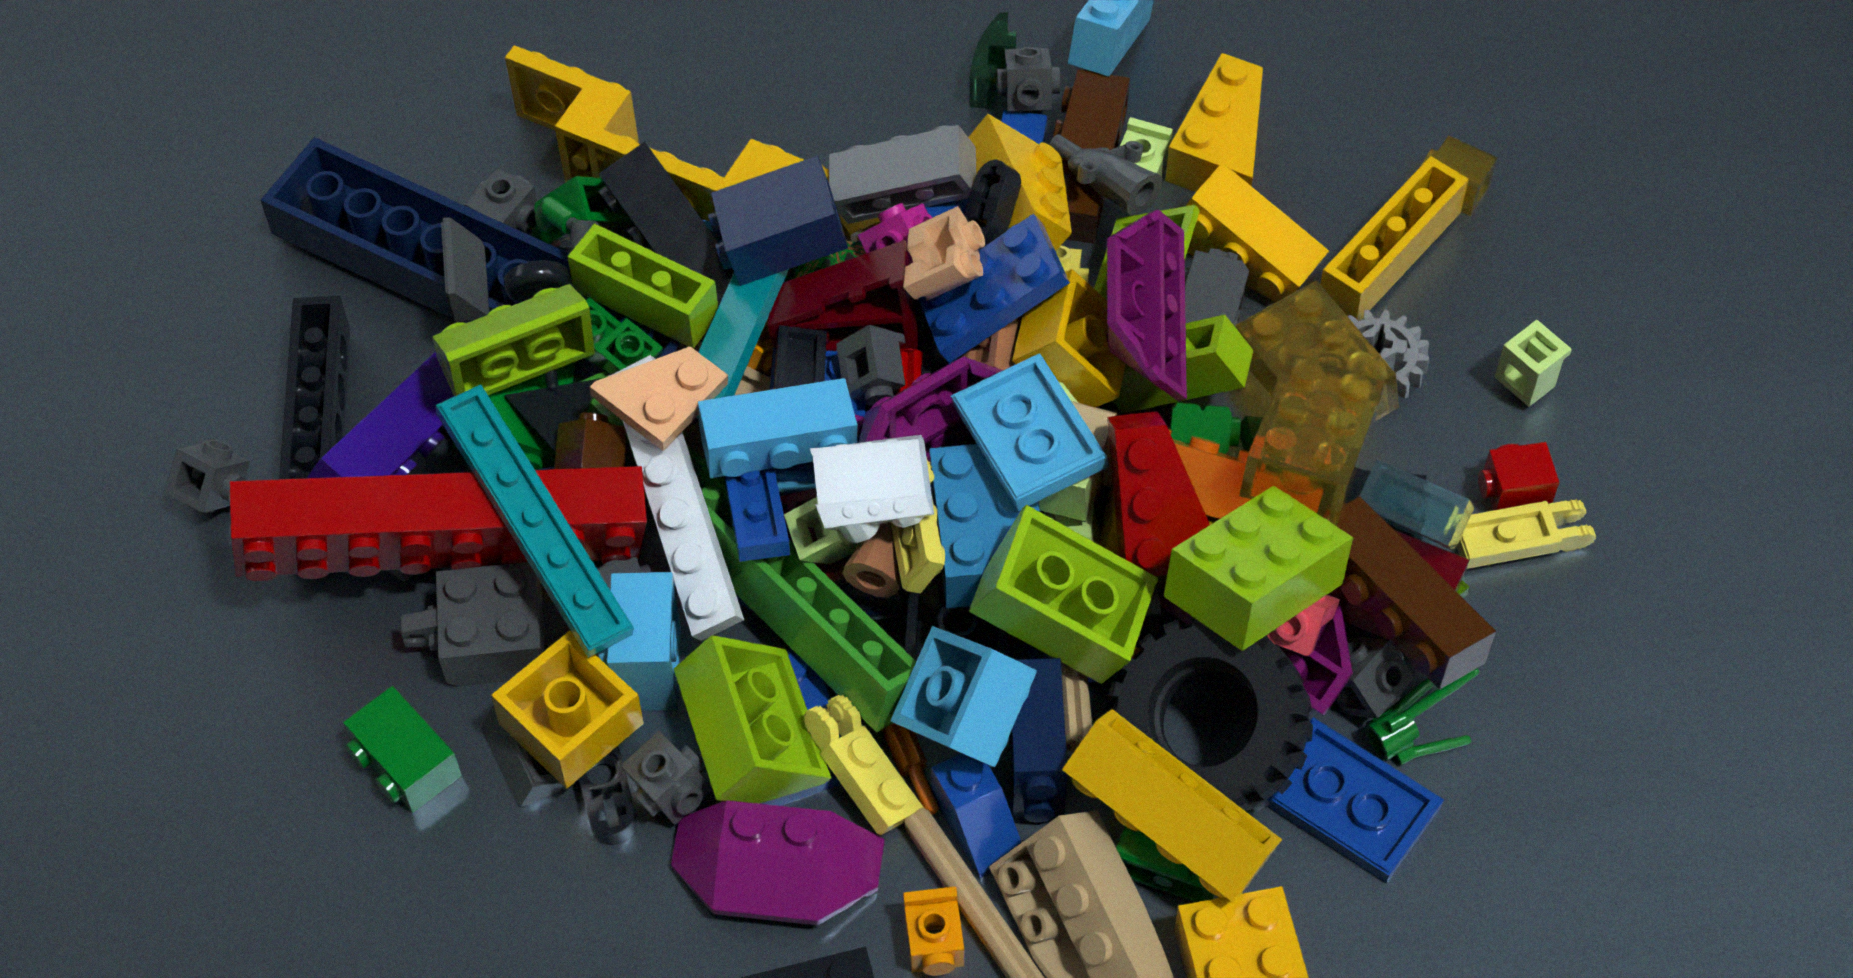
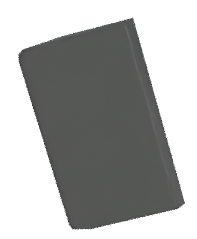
(464, 272)
(522, 772)

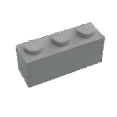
(905, 170)

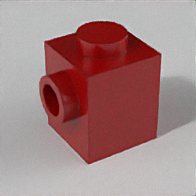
(1518, 476)

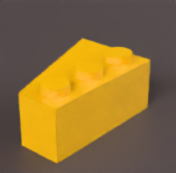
(1218, 126)
(1040, 172)
(1248, 224)

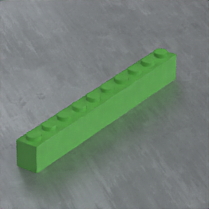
(805, 609)

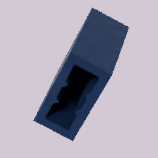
(776, 221)
(1039, 747)

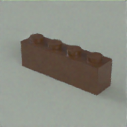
(1093, 120)
(1411, 600)

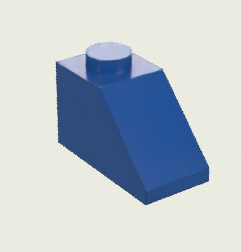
(975, 810)

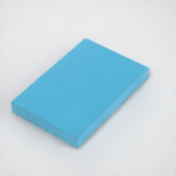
(1029, 431)

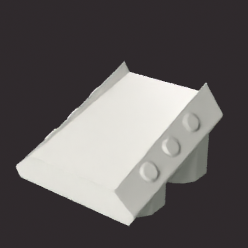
(872, 485)

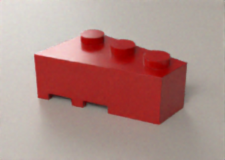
(1151, 492)

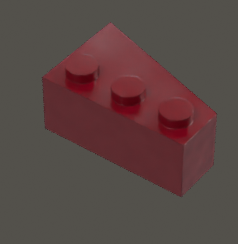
(850, 298)

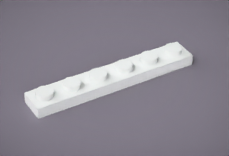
(686, 533)

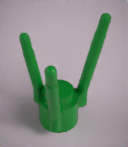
(1395, 729)

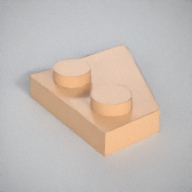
(661, 394)

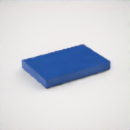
(1356, 803)

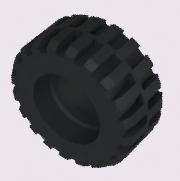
(1268, 673)

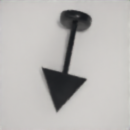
(556, 403)

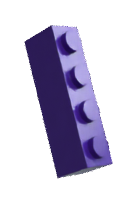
(393, 430)

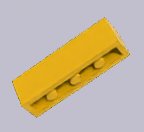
(1395, 238)
(1171, 806)

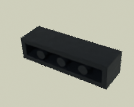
(661, 215)

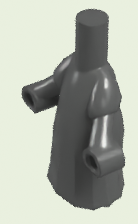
(1112, 173)

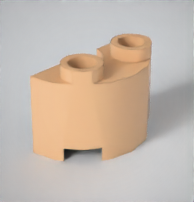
(943, 254)

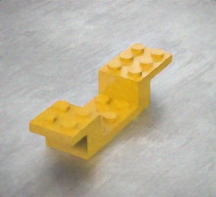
(599, 127)

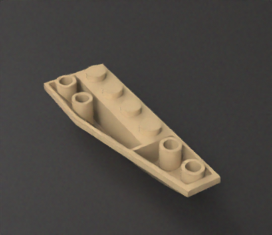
(1079, 903)

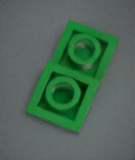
(618, 343)

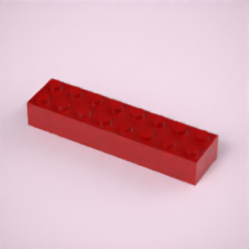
(418, 522)

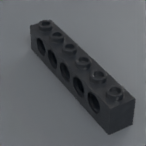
(314, 383)

